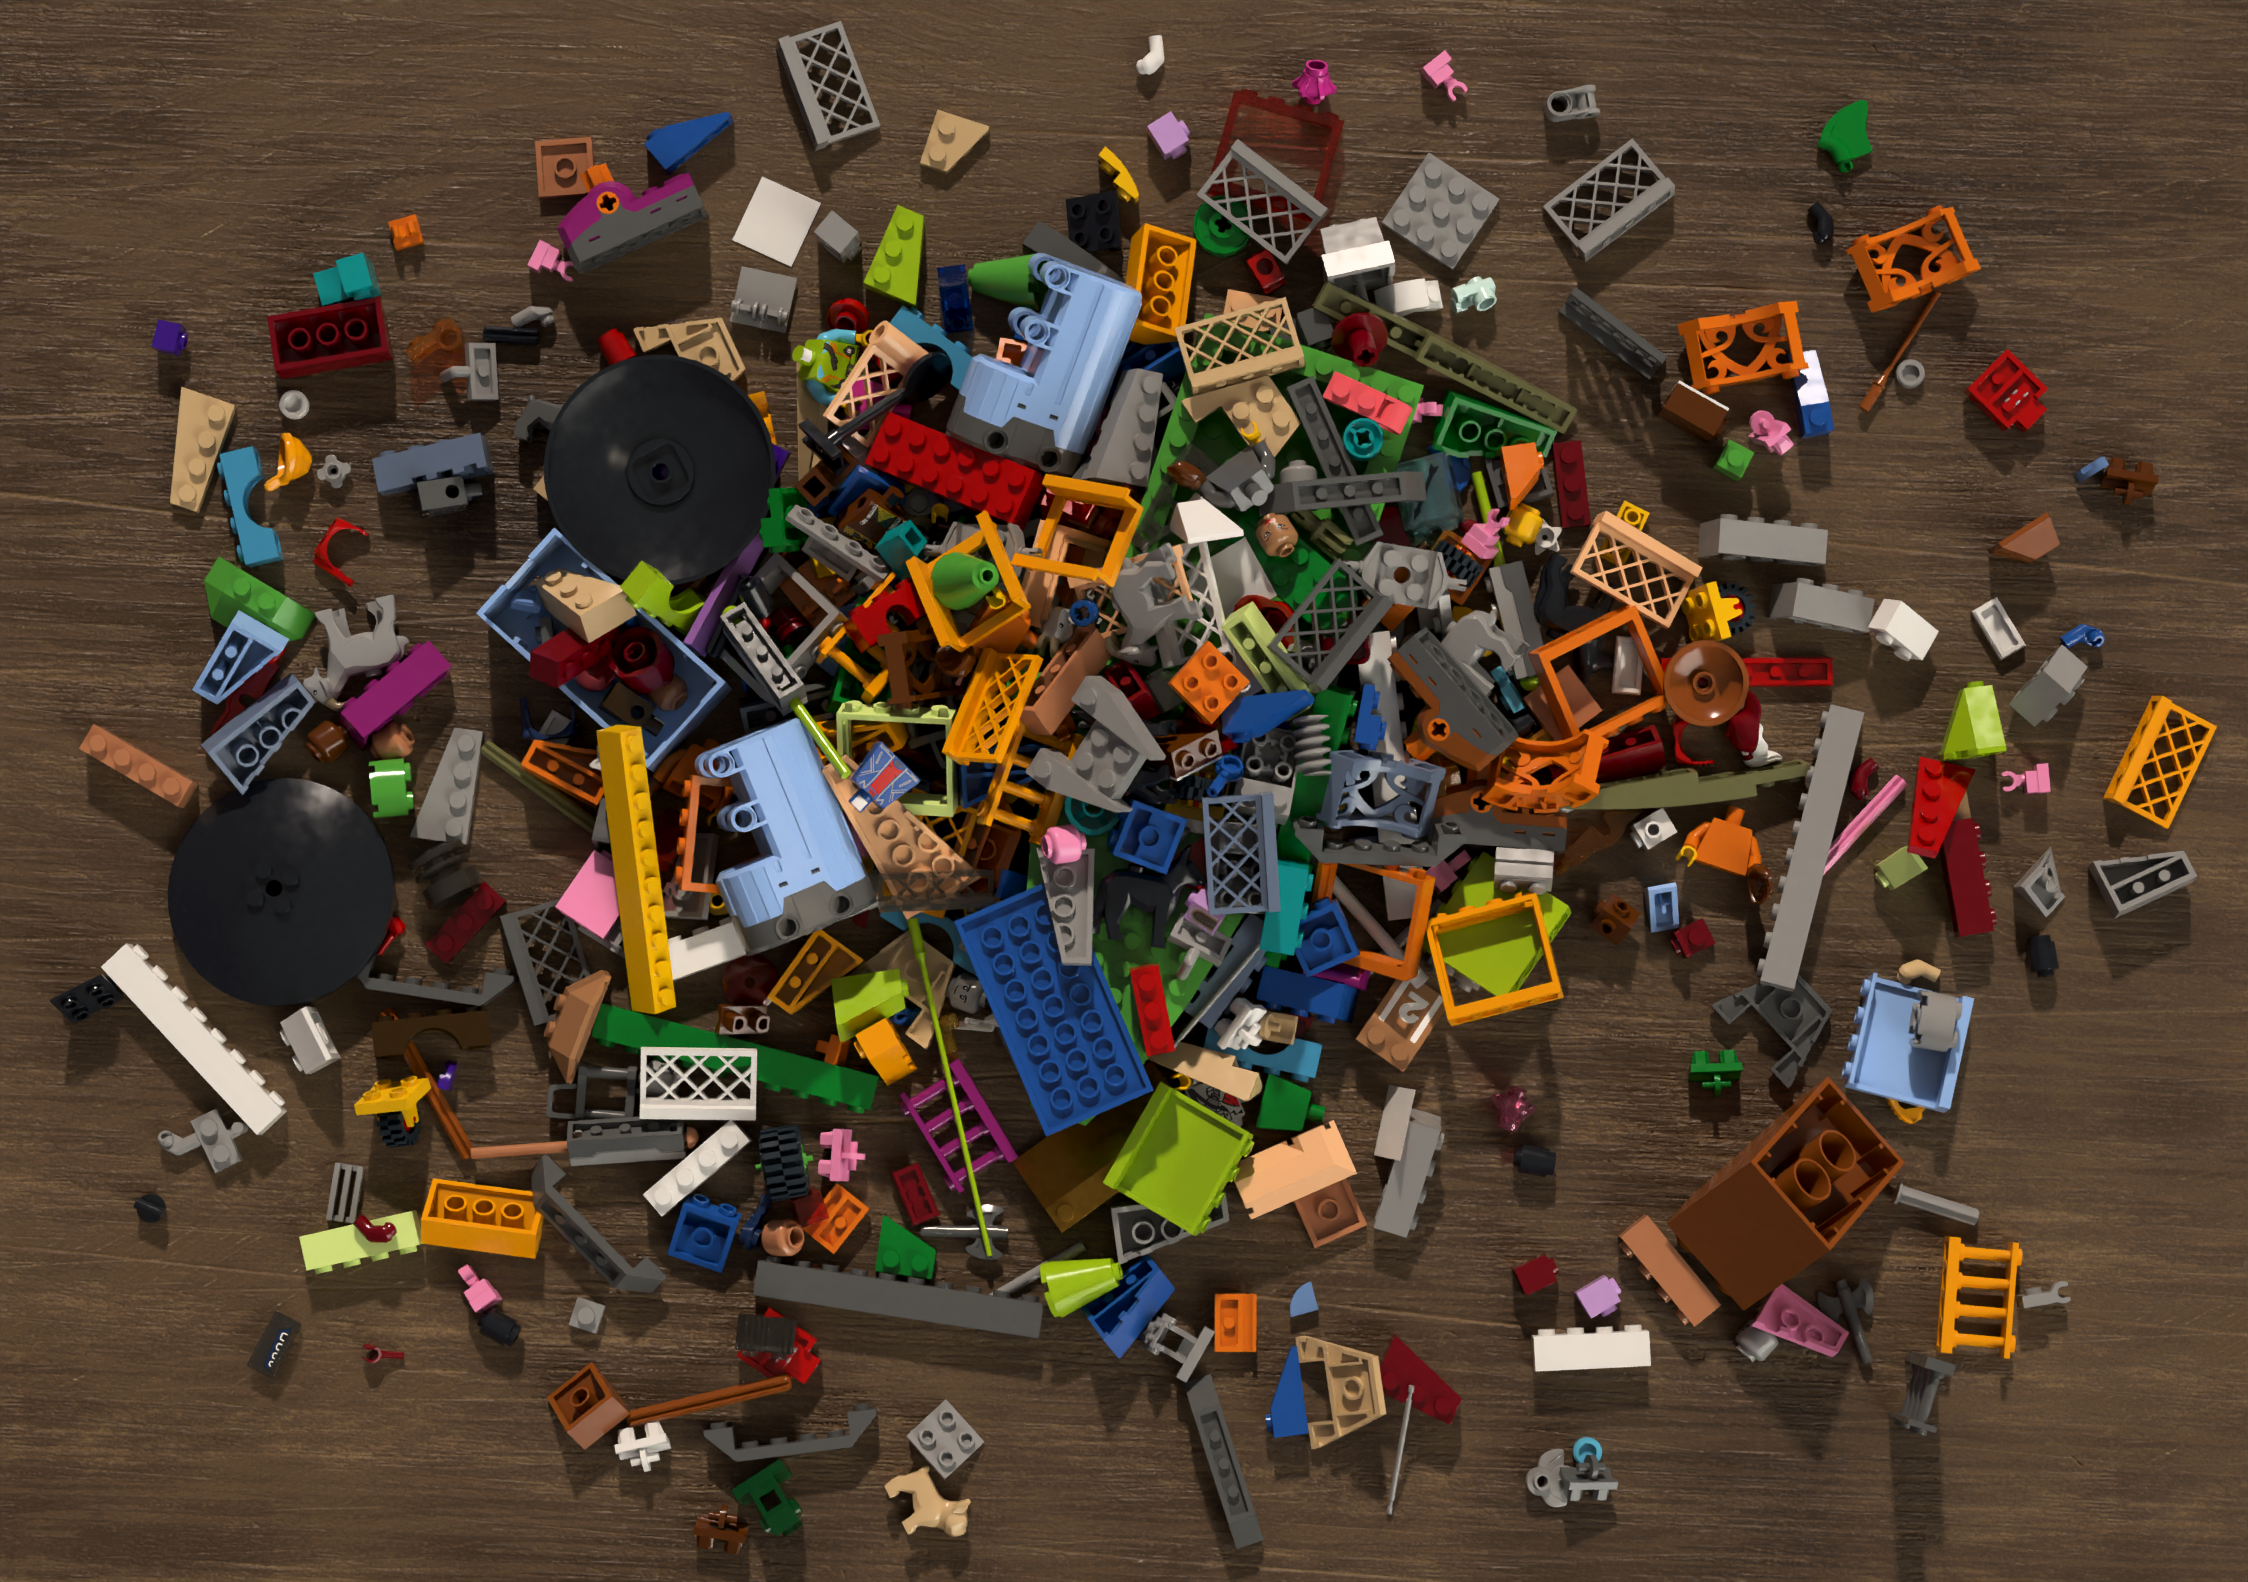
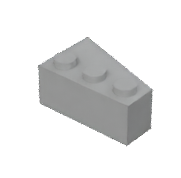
(1821, 606)

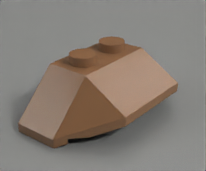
(574, 1020)

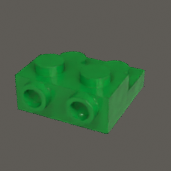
(776, 531)

